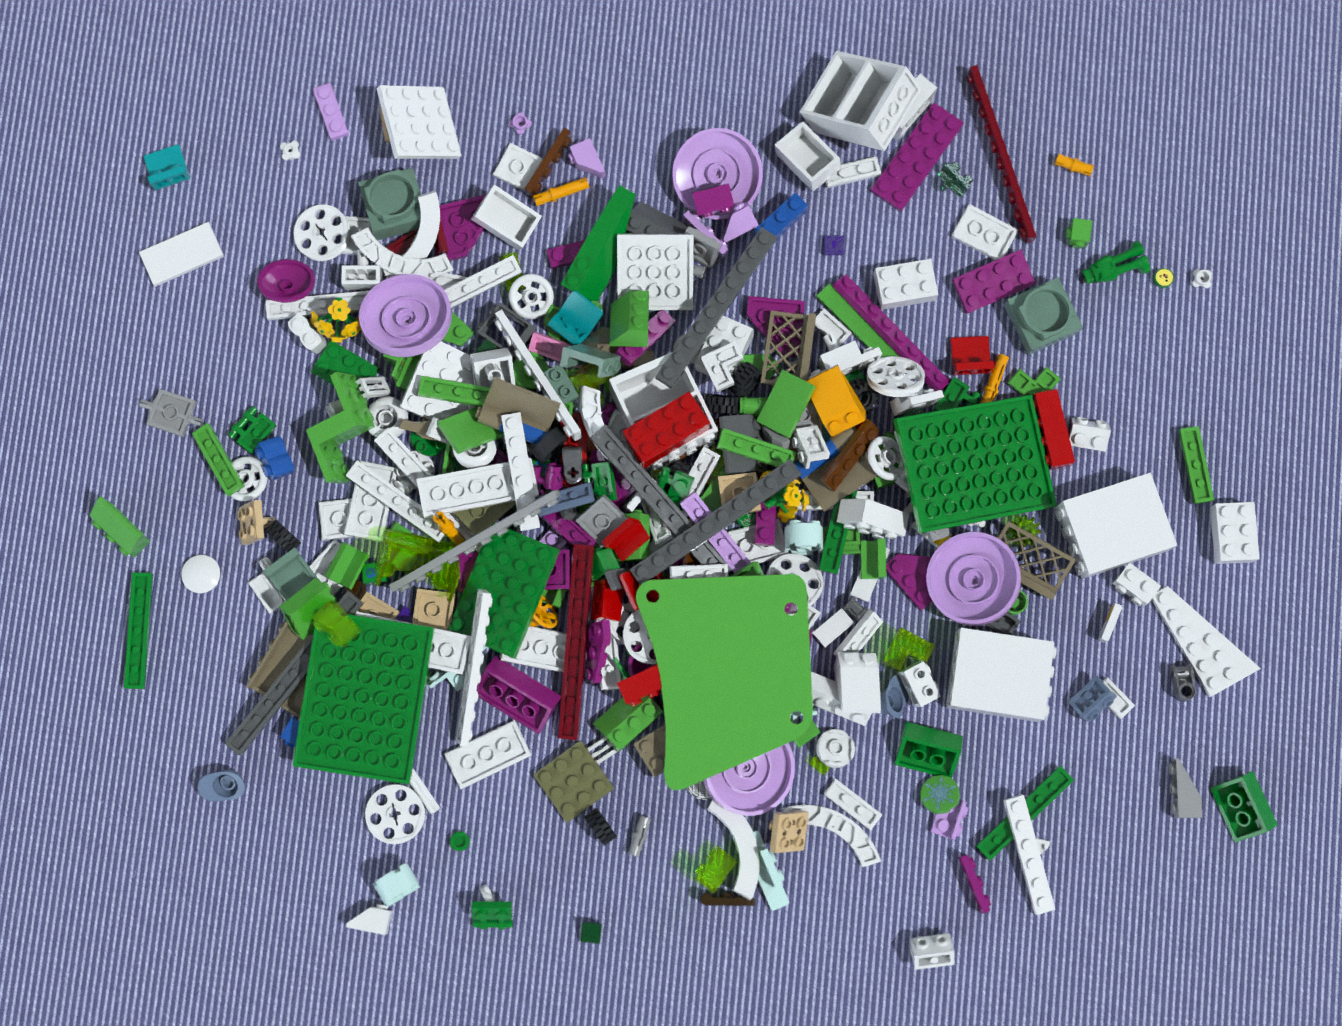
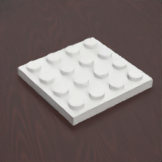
(418, 122)
(659, 266)
(440, 363)

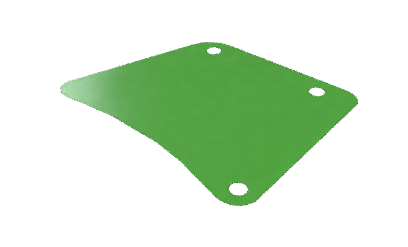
(728, 669)

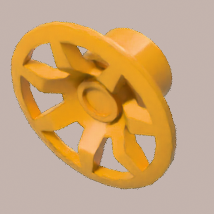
(542, 615)

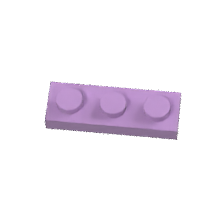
(331, 111)
(694, 221)

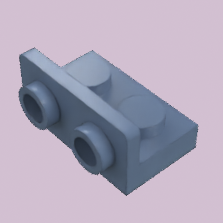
(1092, 699)

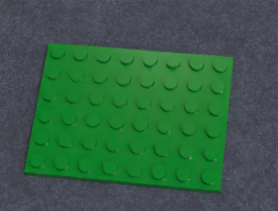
(974, 463)
(365, 701)

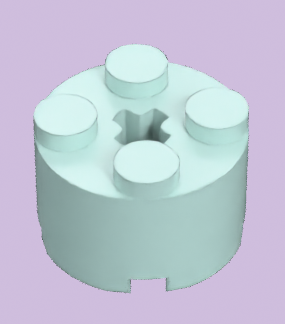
(803, 537)
(396, 884)

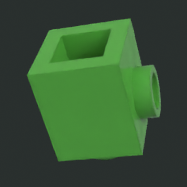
(1079, 233)

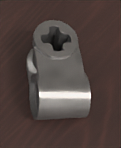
(572, 462)
(1184, 679)

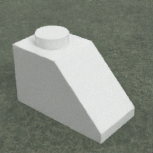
(373, 920)

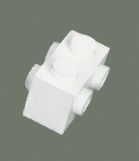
(919, 684)
(927, 951)

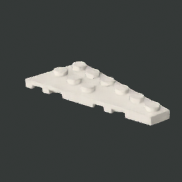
(1211, 654)

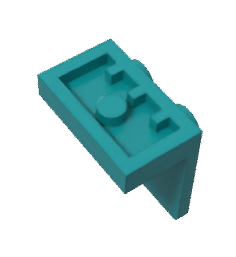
(166, 167)

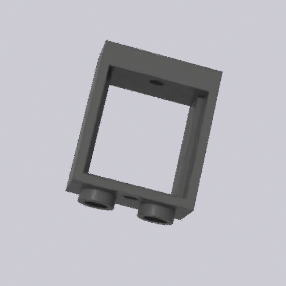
(485, 326)

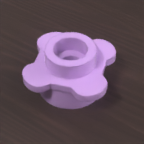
(520, 118)

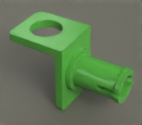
(811, 732)

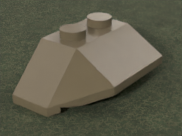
(600, 340)

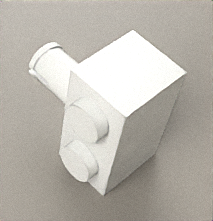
(361, 276)

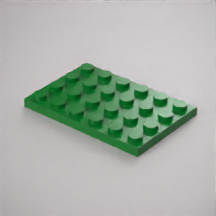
(515, 575)

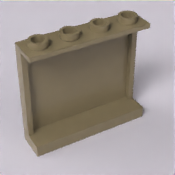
(272, 664)

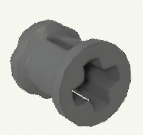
(855, 608)

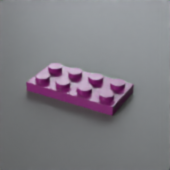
(993, 281)

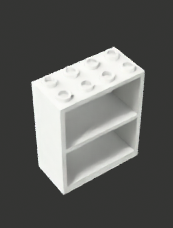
(860, 100)
(640, 394)
(1115, 526)
(1001, 675)

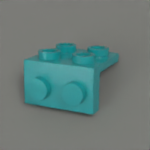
(576, 318)

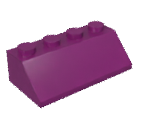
(517, 695)

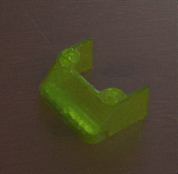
(409, 552)

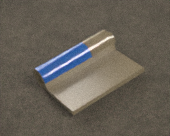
(507, 398)
(855, 479)

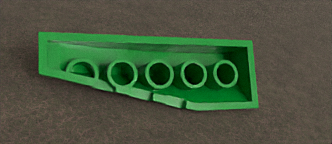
(598, 254)

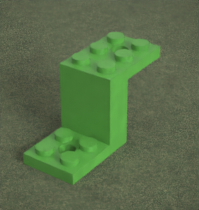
(340, 428)

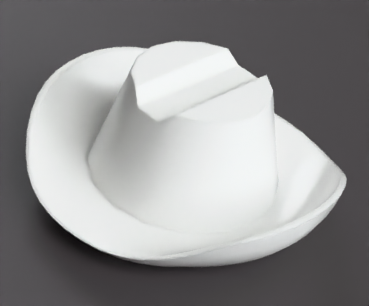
(387, 415)
(478, 456)

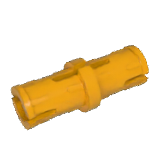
(1074, 164)

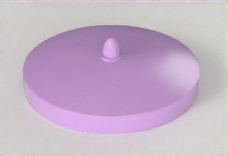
(715, 159)
(405, 315)
(973, 578)
(755, 784)

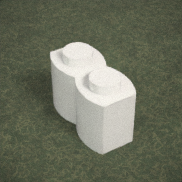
(309, 337)

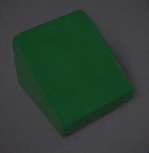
(591, 932)

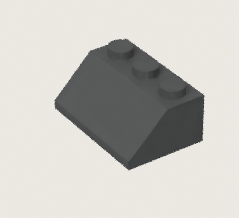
(649, 220)
(747, 426)

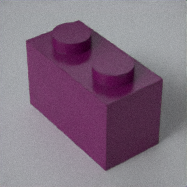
(713, 199)

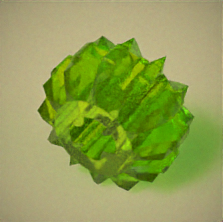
(1025, 523)

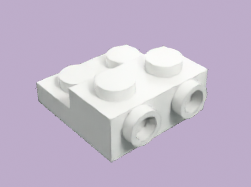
(918, 400)

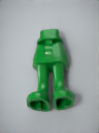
(1106, 270)

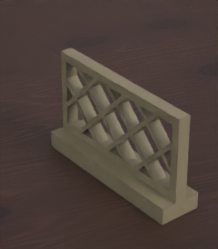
(805, 346)
(1029, 579)

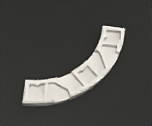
(427, 230)
(399, 264)
(591, 411)
(844, 828)
(746, 848)

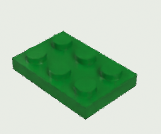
(339, 359)

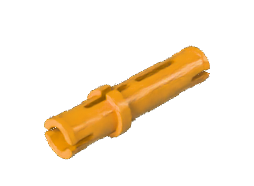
(561, 191)
(991, 389)
(447, 527)

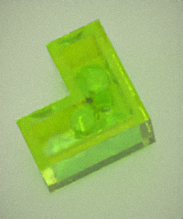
(588, 377)
(337, 623)
(905, 645)
(715, 869)

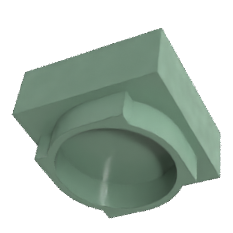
(392, 203)
(1043, 316)

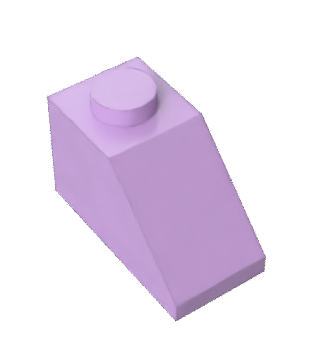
(586, 158)
(739, 222)

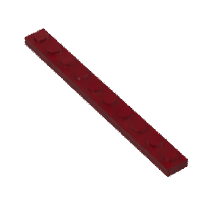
(1003, 161)
(576, 642)

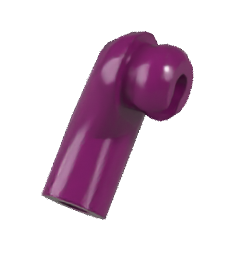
(606, 411)

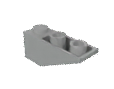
(1186, 799)

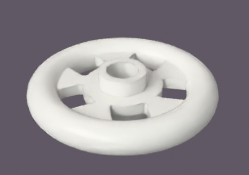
(544, 286)
(886, 458)
(259, 485)

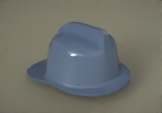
(893, 698)
(221, 786)

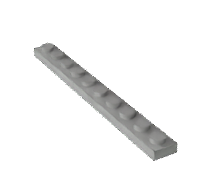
(469, 546)

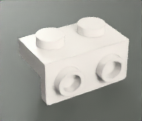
(1089, 434)
(1136, 585)

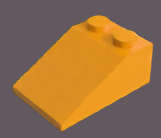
(836, 401)

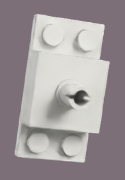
(847, 356)

